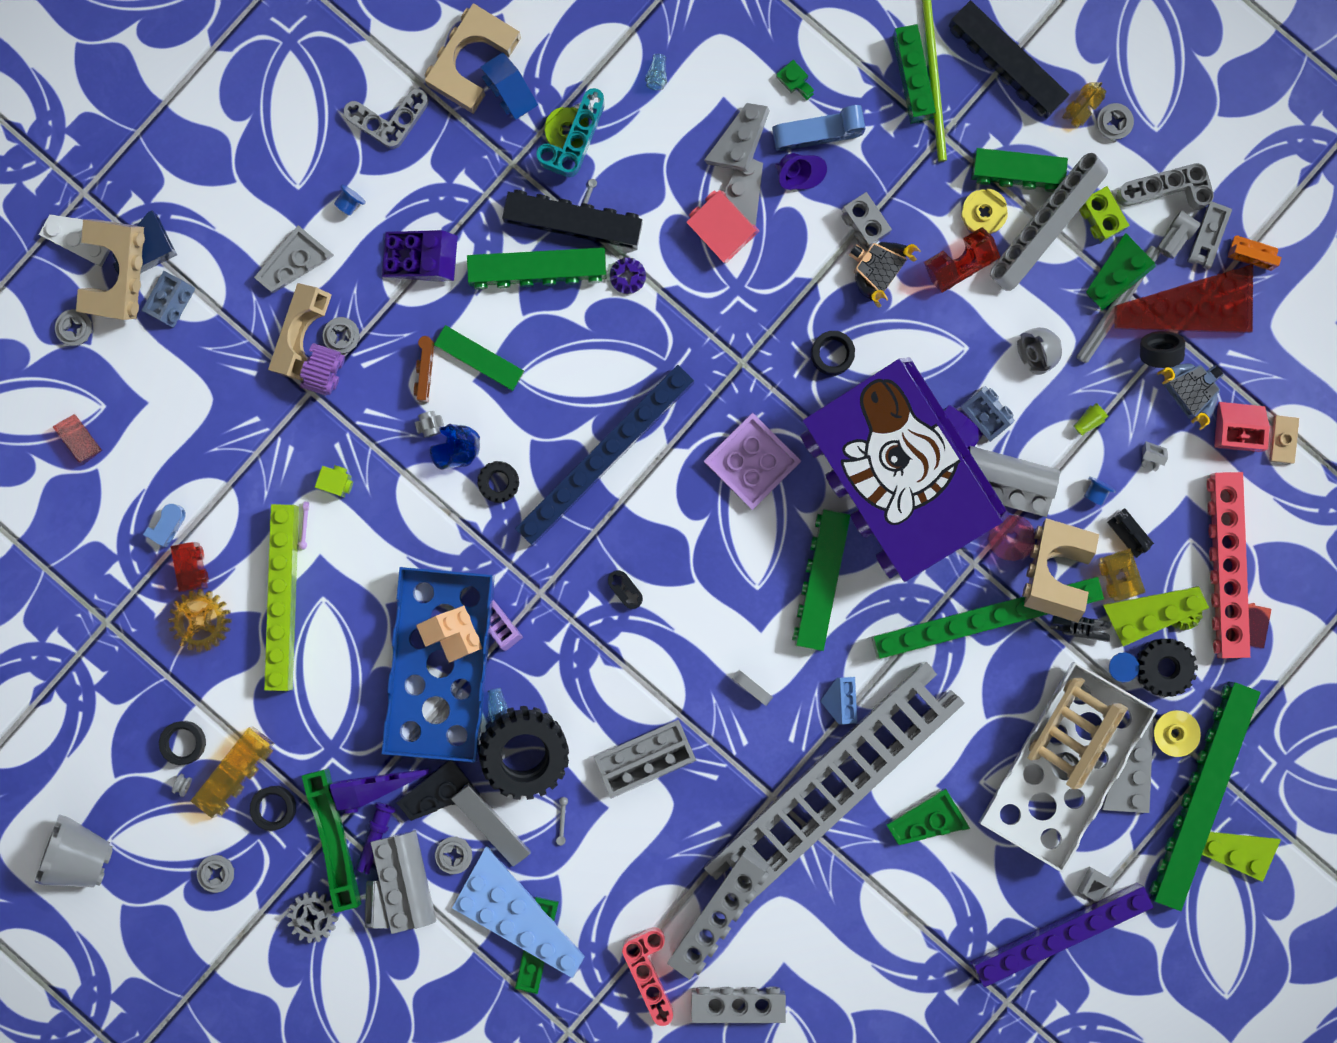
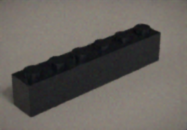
(1008, 60)
(572, 220)

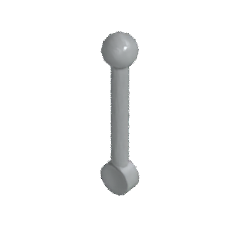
(592, 183)
(561, 839)

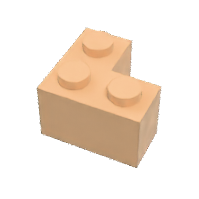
(453, 631)

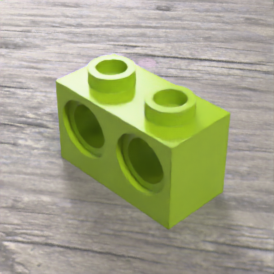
(1109, 212)

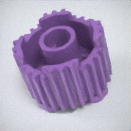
(321, 370)

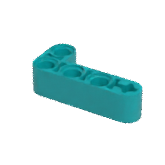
(576, 132)

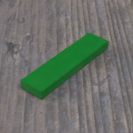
(479, 358)
(531, 966)

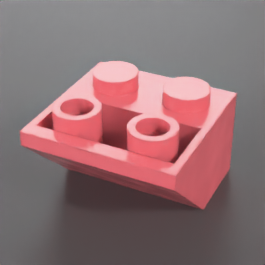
(1242, 427)

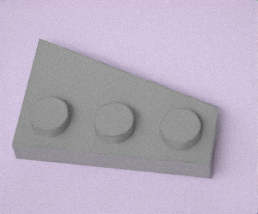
(740, 140)

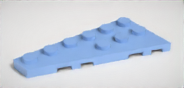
(507, 908)

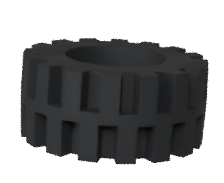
(485, 474)

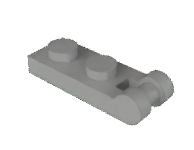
(1210, 234)

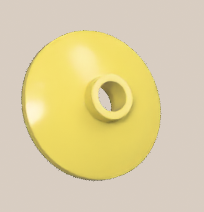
(1188, 735)

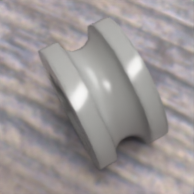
(181, 785)

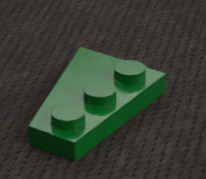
(1120, 272)
(928, 819)

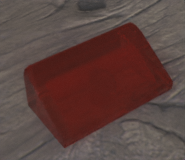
(77, 439)

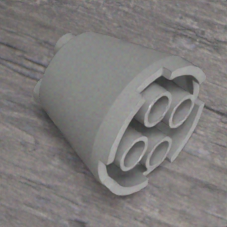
(73, 856)

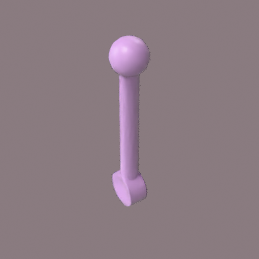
(302, 544)

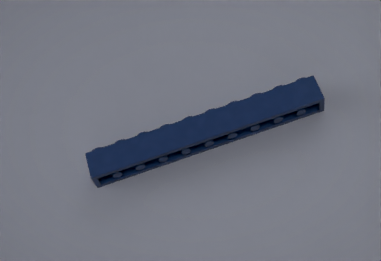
(605, 455)

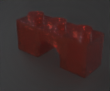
(978, 253)

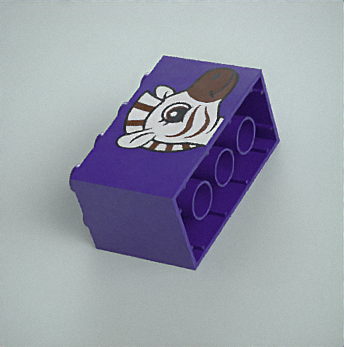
(903, 470)

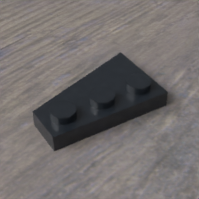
(434, 791)

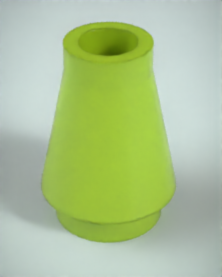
(1092, 418)

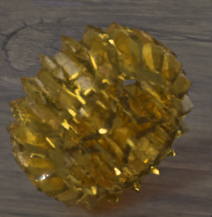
(183, 608)

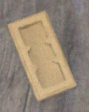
(1284, 439)

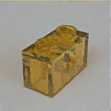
(1127, 586)

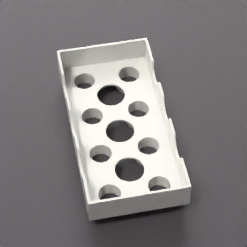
(1067, 821)

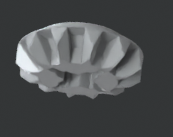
(1120, 112)
(65, 322)
(341, 324)
(444, 861)
(204, 873)

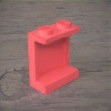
(722, 226)

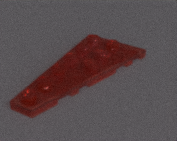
(1204, 305)

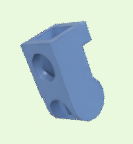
(168, 525)

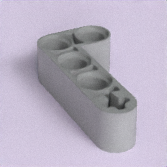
(1163, 188)

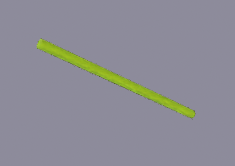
(934, 80)

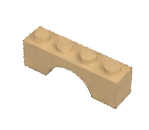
(305, 307)

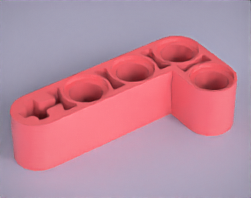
(651, 978)

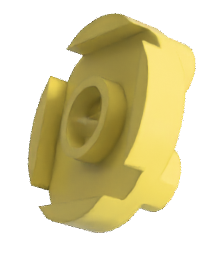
(984, 198)

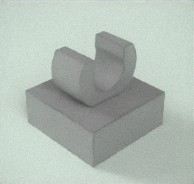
(1154, 453)

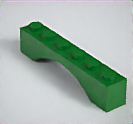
(339, 866)

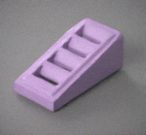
(513, 638)

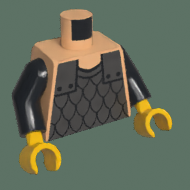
(880, 267)

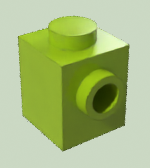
(334, 481)

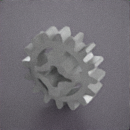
(314, 925)

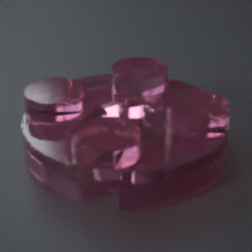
(1014, 551)

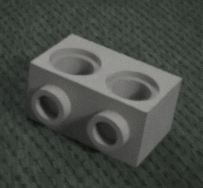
(871, 217)

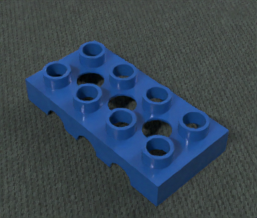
(413, 661)

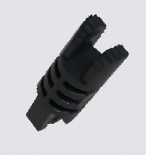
(1083, 628)

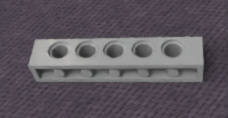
(683, 958)

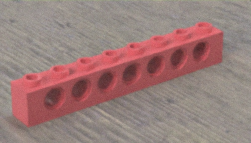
(1237, 576)

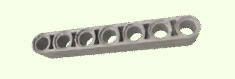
(1049, 221)

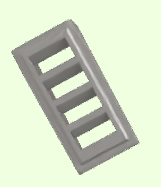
(374, 907)

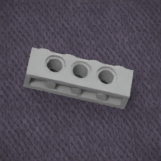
(773, 1013)

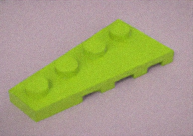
(1149, 614)

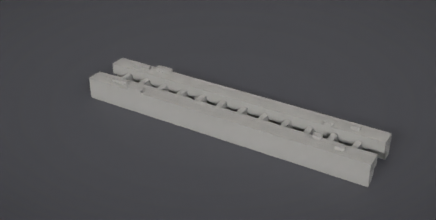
(854, 790)

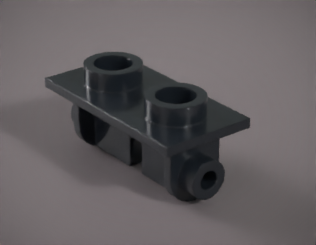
(1130, 532)

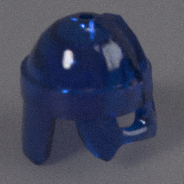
(460, 447)

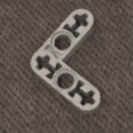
(387, 127)

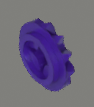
(637, 281)

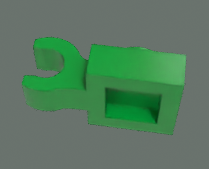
(794, 78)

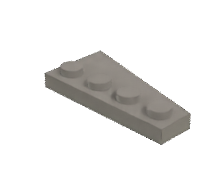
(1133, 786)

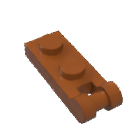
(424, 368)

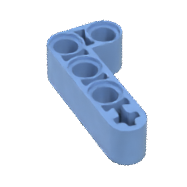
(820, 130)

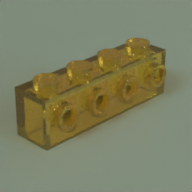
(232, 772)

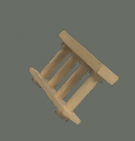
(1100, 734)

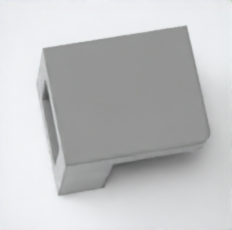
(1095, 884)

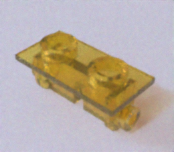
(1091, 95)

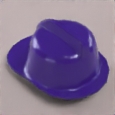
(801, 171)

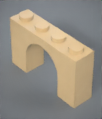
(476, 26)
(126, 244)
(1043, 590)

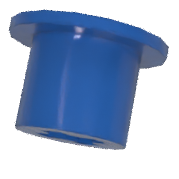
(348, 200)
(1098, 491)
(1123, 667)

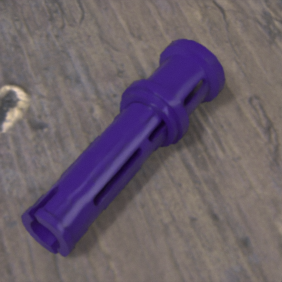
(377, 827)

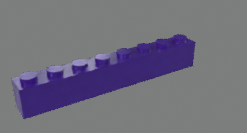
(1061, 934)

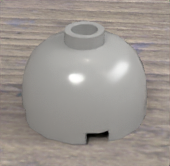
(1040, 349)

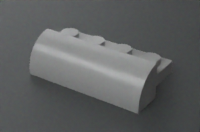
(1018, 481)
(644, 759)
(403, 882)

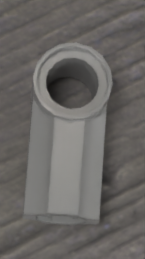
(1180, 231)

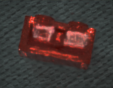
(189, 566)

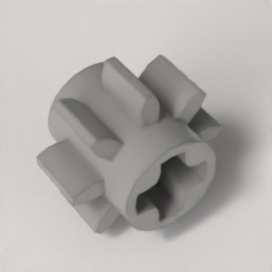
(429, 424)

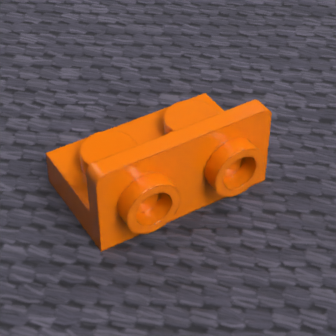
(1254, 253)

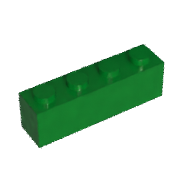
(914, 73)
(1018, 169)

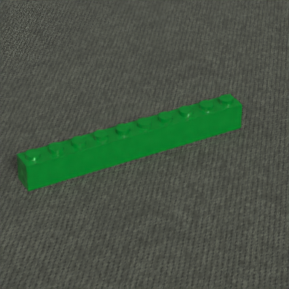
(968, 623)
(1204, 796)

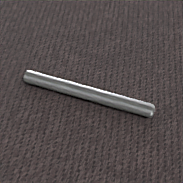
(1109, 317)

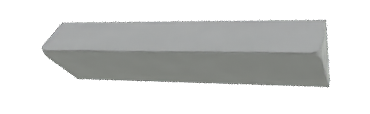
(491, 825)

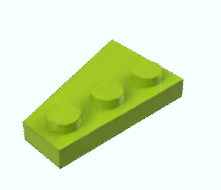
(1242, 852)

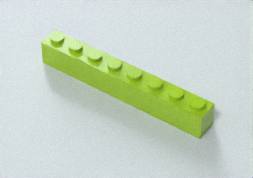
(281, 597)

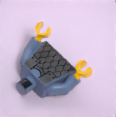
(1193, 390)

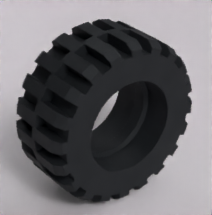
(533, 780)

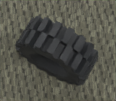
(1184, 667)

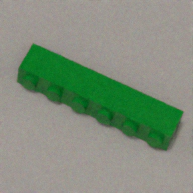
(536, 267)
(822, 579)

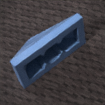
(841, 700)

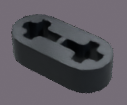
(629, 586)

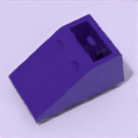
(420, 255)

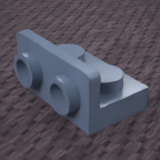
(168, 299)
(988, 413)

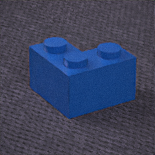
(508, 83)

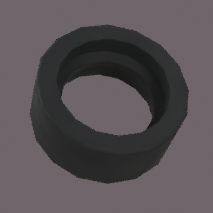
(833, 335)
(1152, 345)
(165, 737)
(255, 808)

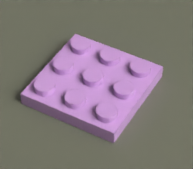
(752, 461)

